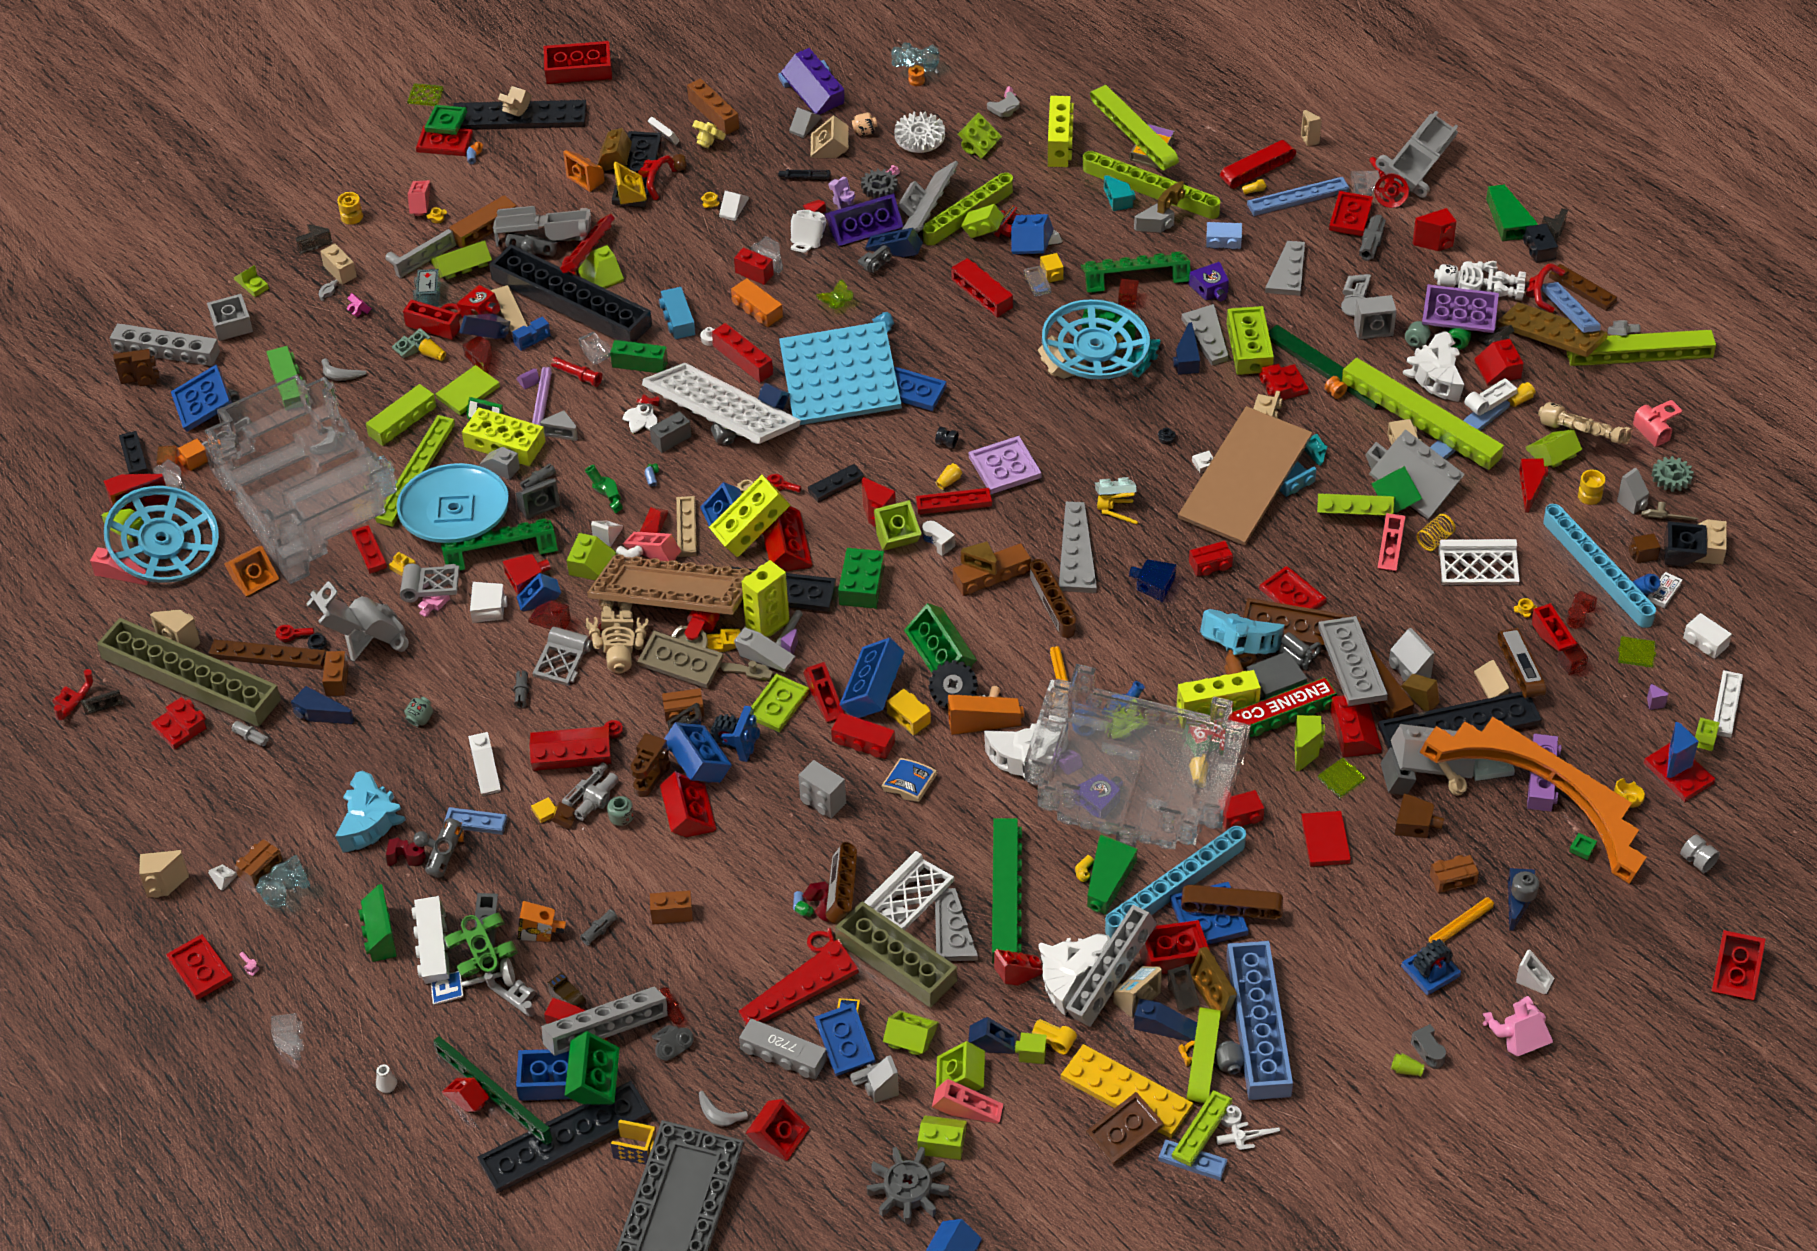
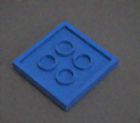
(201, 398)
(1215, 927)

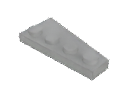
(1288, 271)
(1207, 333)
(952, 931)

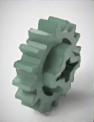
(1672, 473)

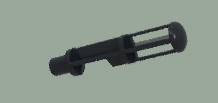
(806, 174)

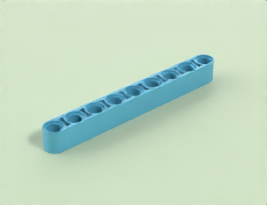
(1599, 565)
(1186, 873)

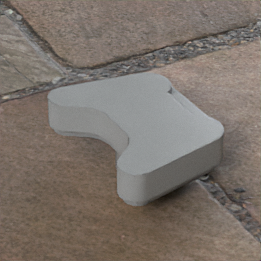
(1005, 107)
(1622, 327)

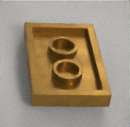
(1212, 983)

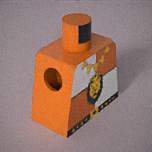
(538, 923)

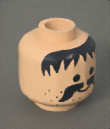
(864, 124)

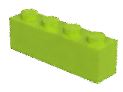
(401, 414)
(1355, 504)

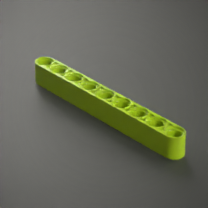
(1134, 127)
(1150, 183)

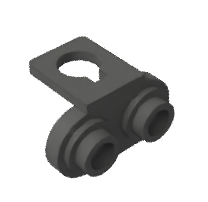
(875, 260)
(672, 1042)

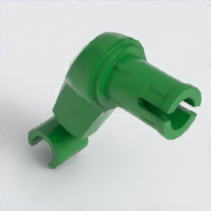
(605, 486)

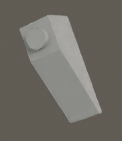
(763, 650)

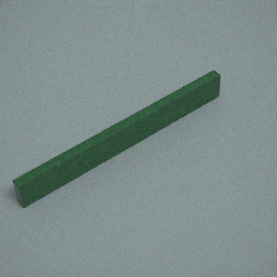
(1312, 358)
(494, 1091)

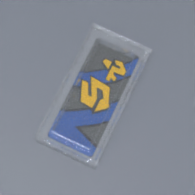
(1037, 281)

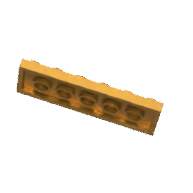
(1551, 329)

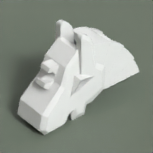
(1435, 368)
(1009, 749)
(1068, 965)

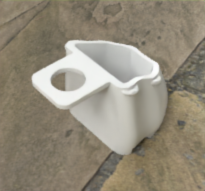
(807, 230)

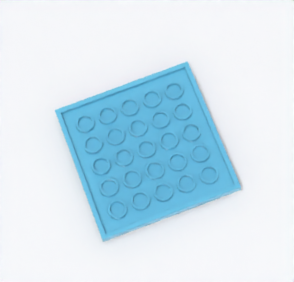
(840, 373)

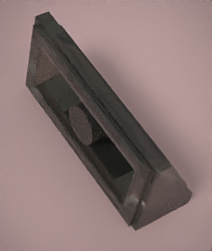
(102, 702)

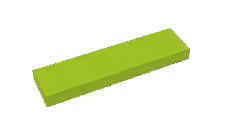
(1201, 1128)

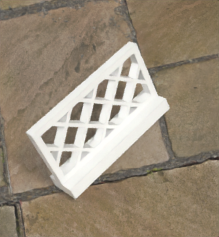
(1478, 549)
(897, 884)

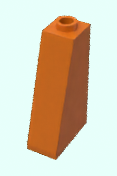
(982, 713)

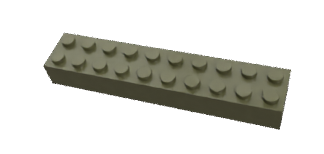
(189, 672)

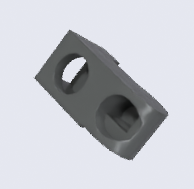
(1428, 1048)

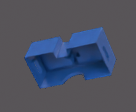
(532, 334)

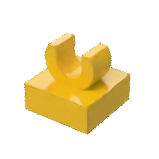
(399, 562)

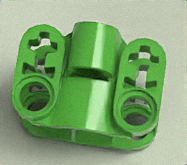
(480, 932)

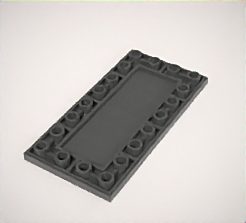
(681, 1190)

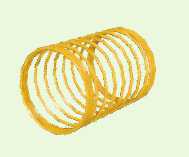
(1437, 521)

